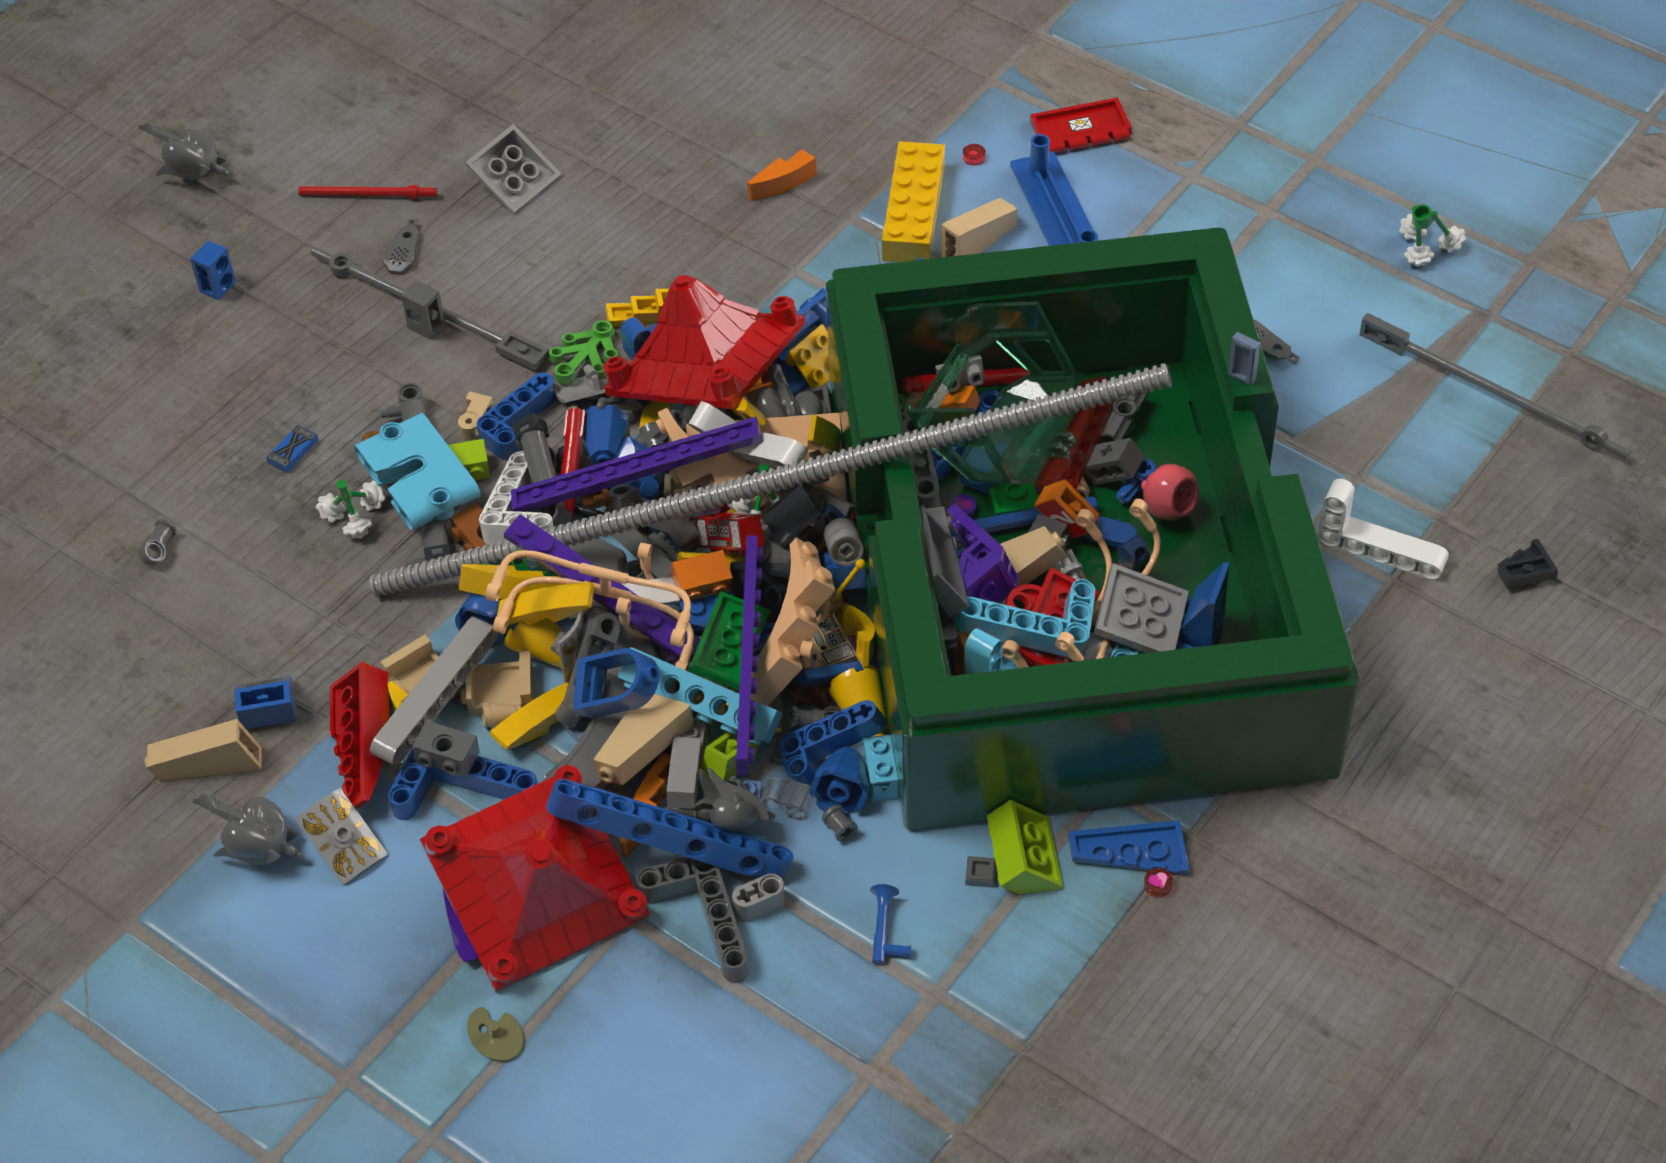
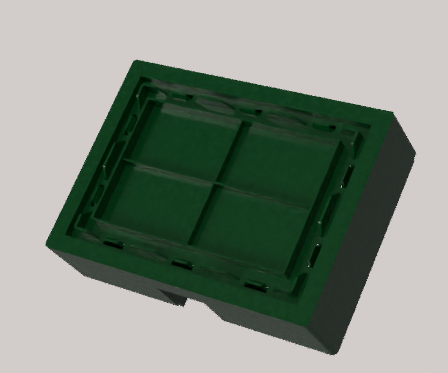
(1117, 730)

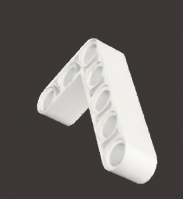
(772, 451)
(498, 510)
(1373, 541)

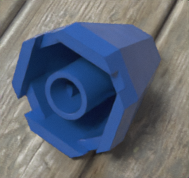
(604, 433)
(841, 781)

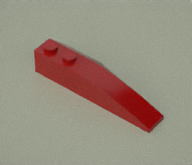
(356, 716)

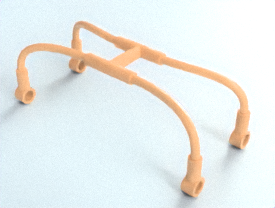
(604, 589)
(623, 608)
(1066, 640)

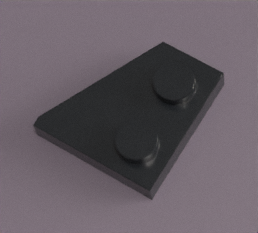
(1527, 566)

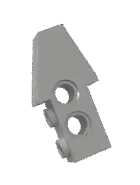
(685, 765)

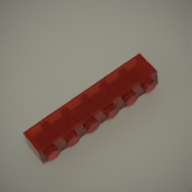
(1087, 428)

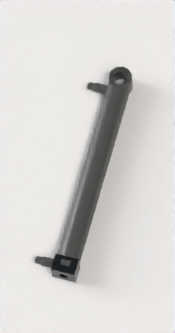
(434, 533)

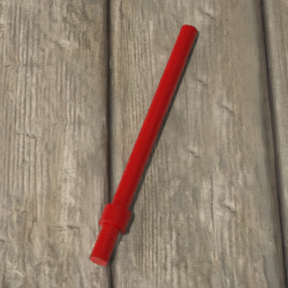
(411, 191)

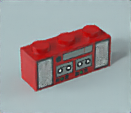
(729, 531)

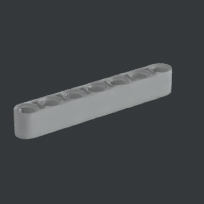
(433, 691)

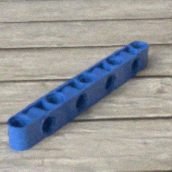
(667, 830)

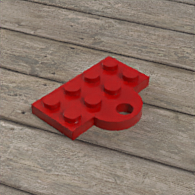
(1047, 600)

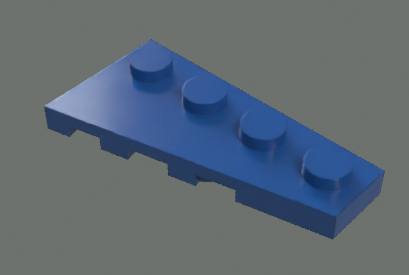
(1132, 847)

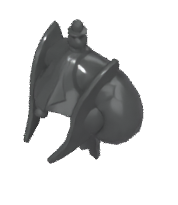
(189, 155)
(779, 400)
(727, 804)
(254, 834)

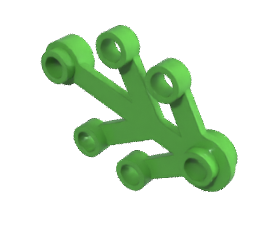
(601, 332)

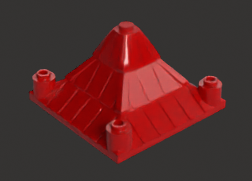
(704, 348)
(531, 883)

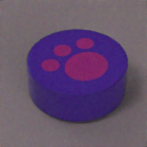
(965, 503)

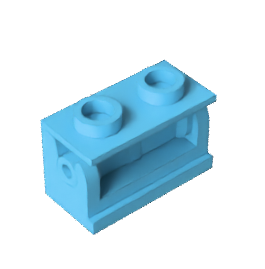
(880, 768)

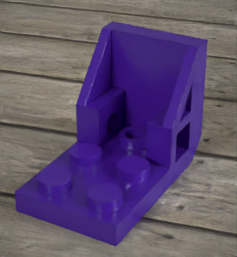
(984, 563)

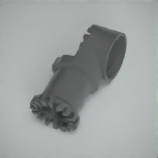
(157, 541)
(802, 718)

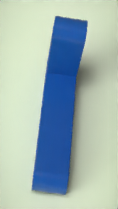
(484, 781)

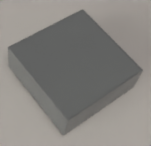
(980, 871)

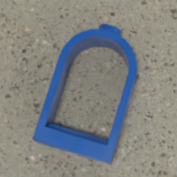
(590, 683)

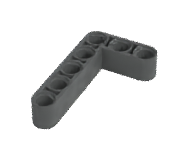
(703, 883)

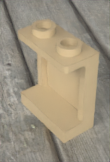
(410, 664)
(499, 684)

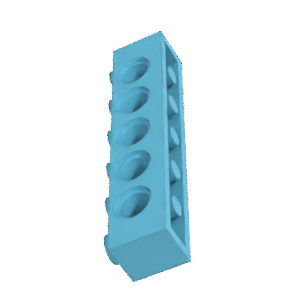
(765, 719)

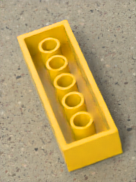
(913, 202)

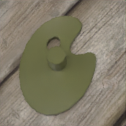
(502, 1039)

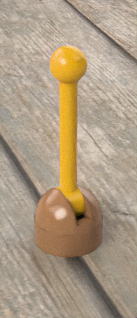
(837, 599)

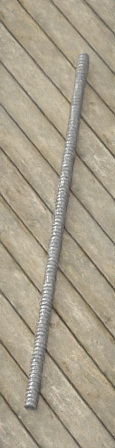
(788, 476)

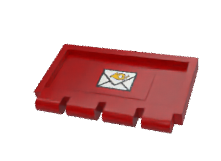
(1082, 125)

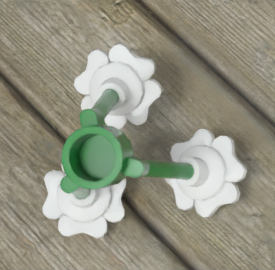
(1415, 226)

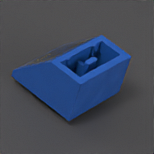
(265, 702)

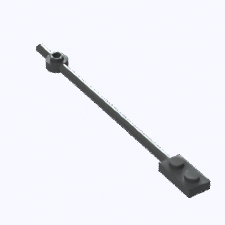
(1398, 341)
(511, 345)

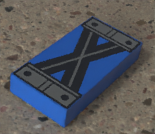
(292, 448)

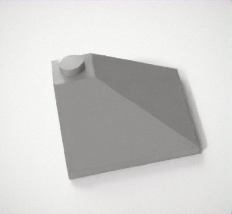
(513, 169)

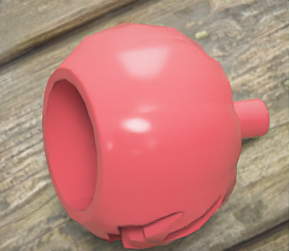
(1163, 493)

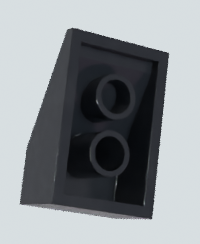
(773, 585)

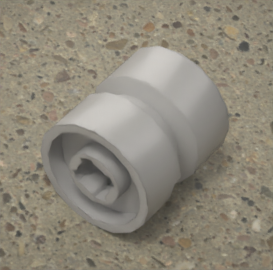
(843, 541)

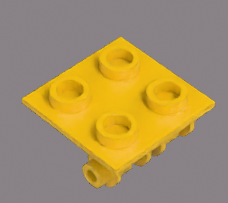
(812, 357)

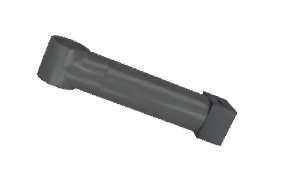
(532, 434)

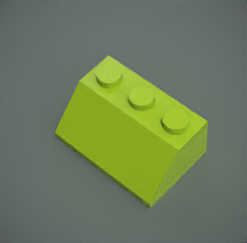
(1024, 849)

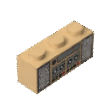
(831, 643)

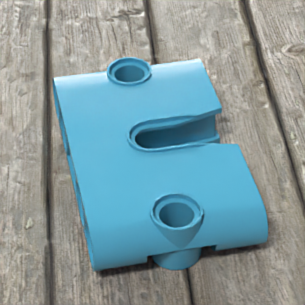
(426, 467)

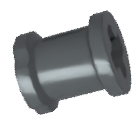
(839, 823)

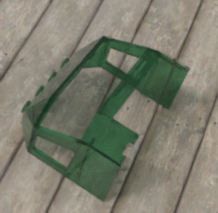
(1017, 453)

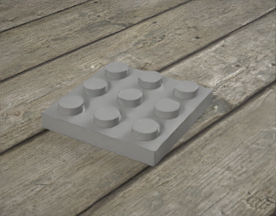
(1140, 611)

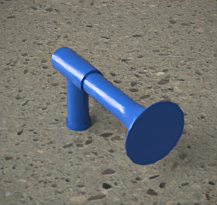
(884, 895)

